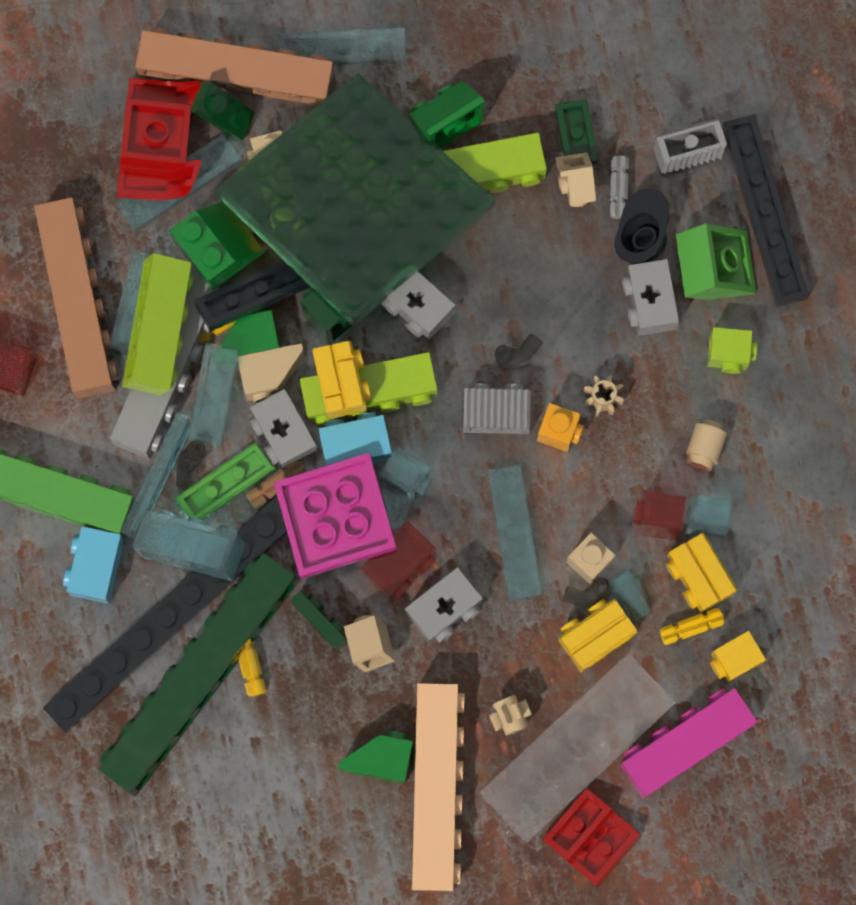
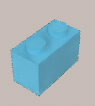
(355, 438)
(94, 564)

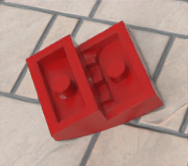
(592, 837)

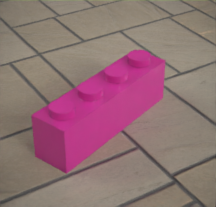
(687, 743)

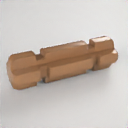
(258, 496)

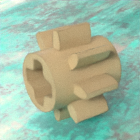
(606, 387)
(510, 715)

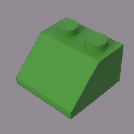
(715, 262)

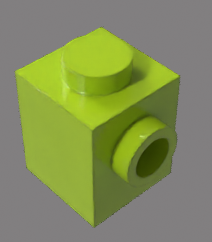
(731, 349)

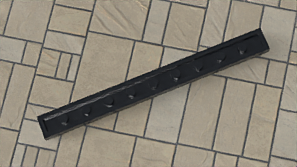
(160, 625)

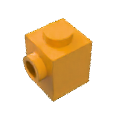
(560, 428)

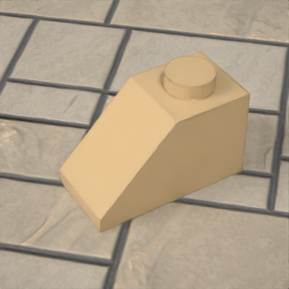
(269, 371)

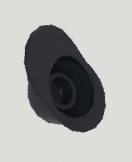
(643, 227)

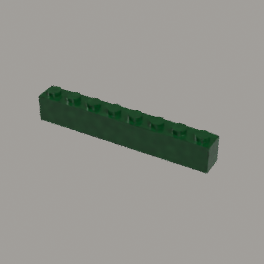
(198, 674)

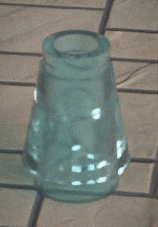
(631, 594)

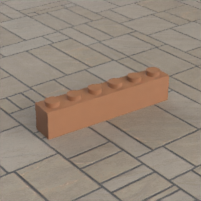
(235, 67)
(75, 298)

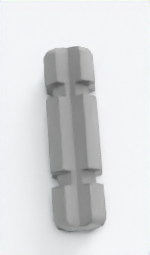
(619, 185)

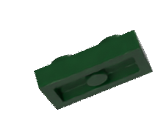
(222, 111)
(576, 129)
(330, 630)

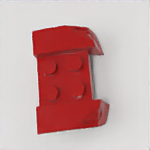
(157, 140)

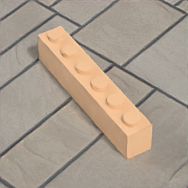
(436, 787)

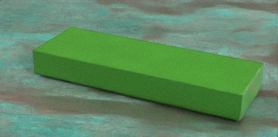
(226, 483)

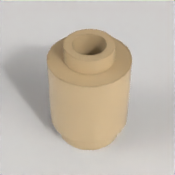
(706, 445)

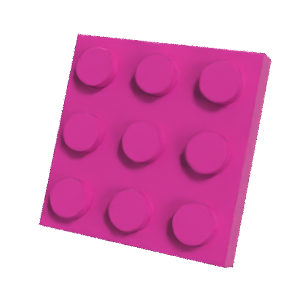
(335, 515)

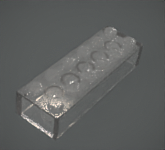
(576, 748)

